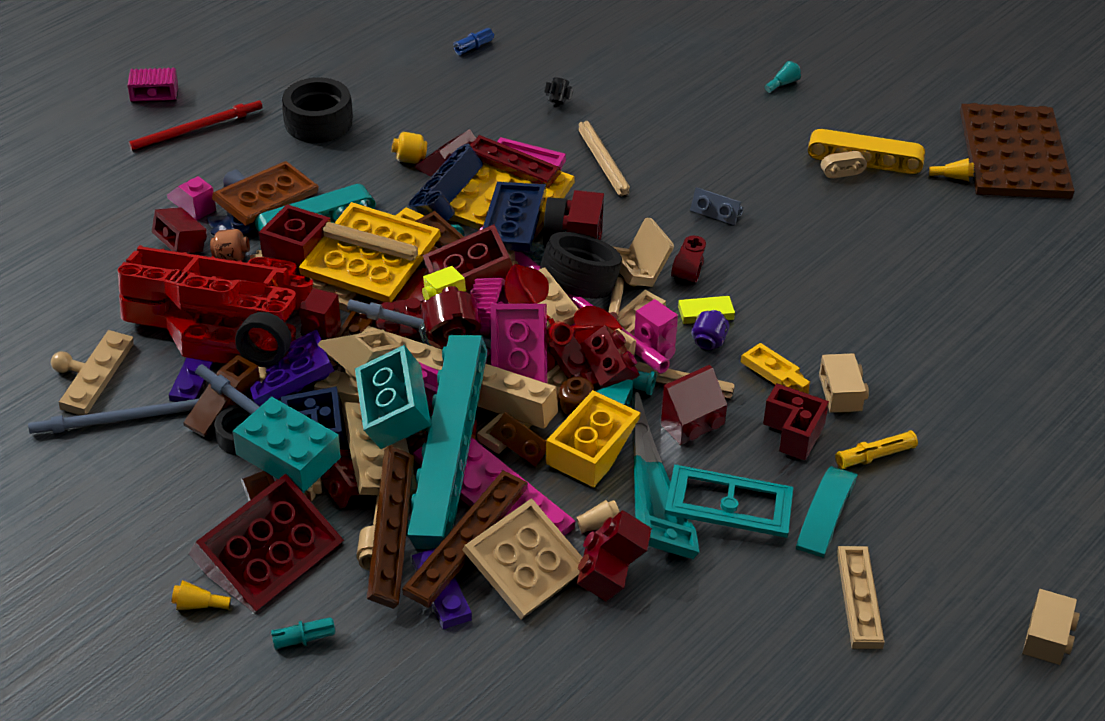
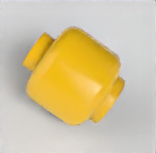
(409, 148)

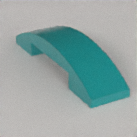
(825, 511)

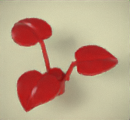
(531, 286)

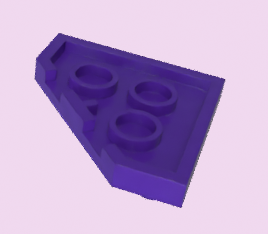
(300, 367)

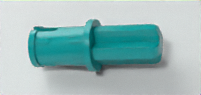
(303, 633)

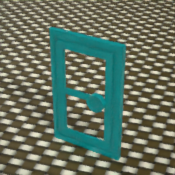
(726, 517)

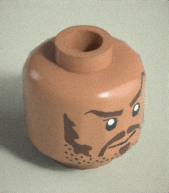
(229, 245)

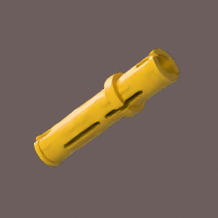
(866, 452)

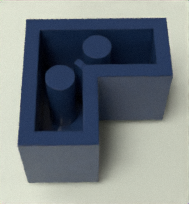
(323, 407)

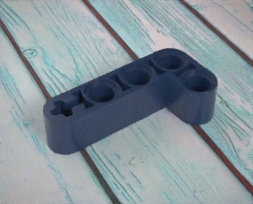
(447, 183)

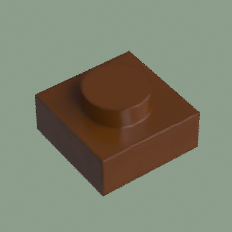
(256, 483)

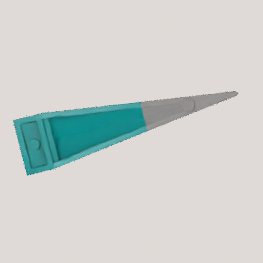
(651, 494)

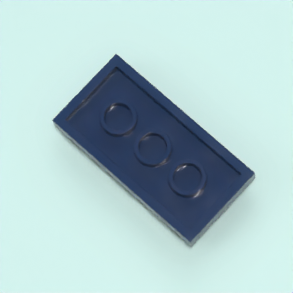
(516, 213)

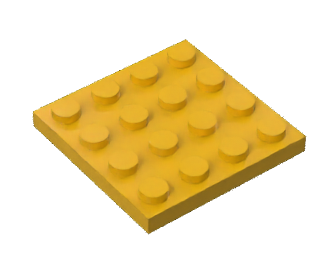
(475, 198)
(365, 269)

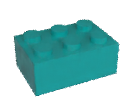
(392, 397)
(287, 443)

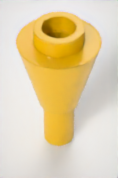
(957, 170)
(193, 597)

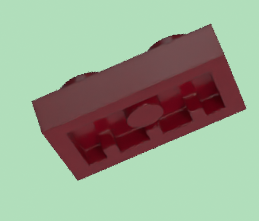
(341, 479)

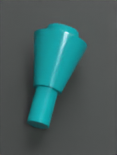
(788, 73)

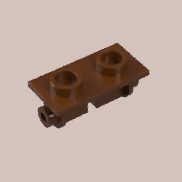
(519, 439)

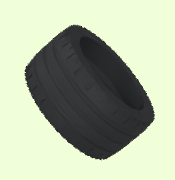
(317, 125)
(582, 264)

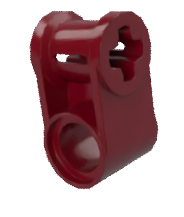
(690, 259)

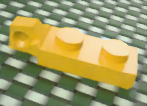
(775, 368)

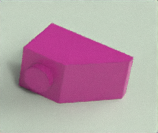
(194, 197)

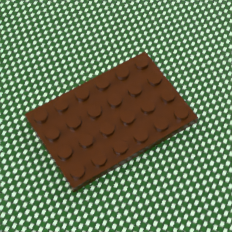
(1016, 151)

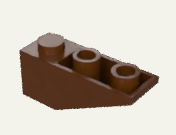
(241, 375)

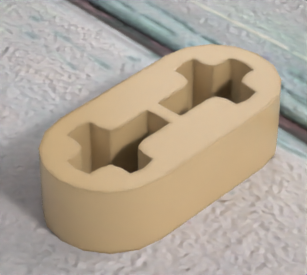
(843, 164)

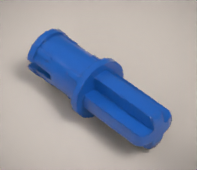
(473, 41)

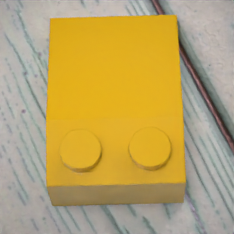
(591, 438)

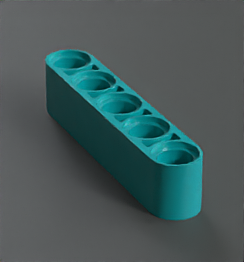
(328, 204)

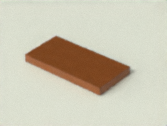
(265, 192)

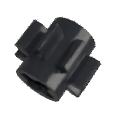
(558, 91)

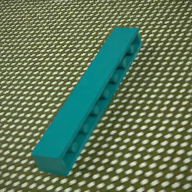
(448, 441)

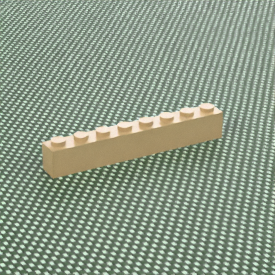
(500, 389)

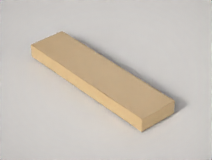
(860, 597)

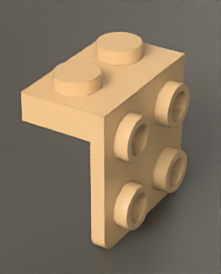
(646, 255)

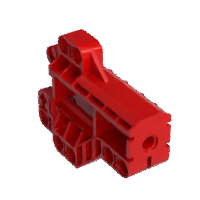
(208, 298)

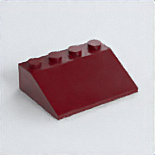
(265, 544)

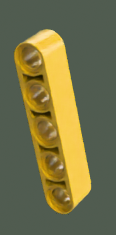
(881, 154)

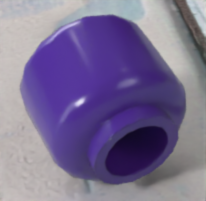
(710, 330)

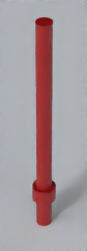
(238, 111)

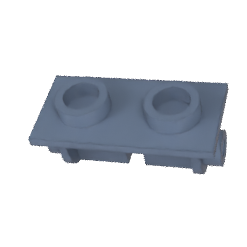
(716, 206)

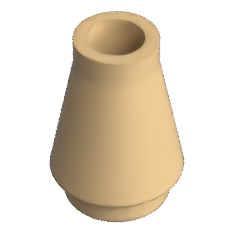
(595, 517)

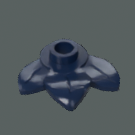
(228, 222)

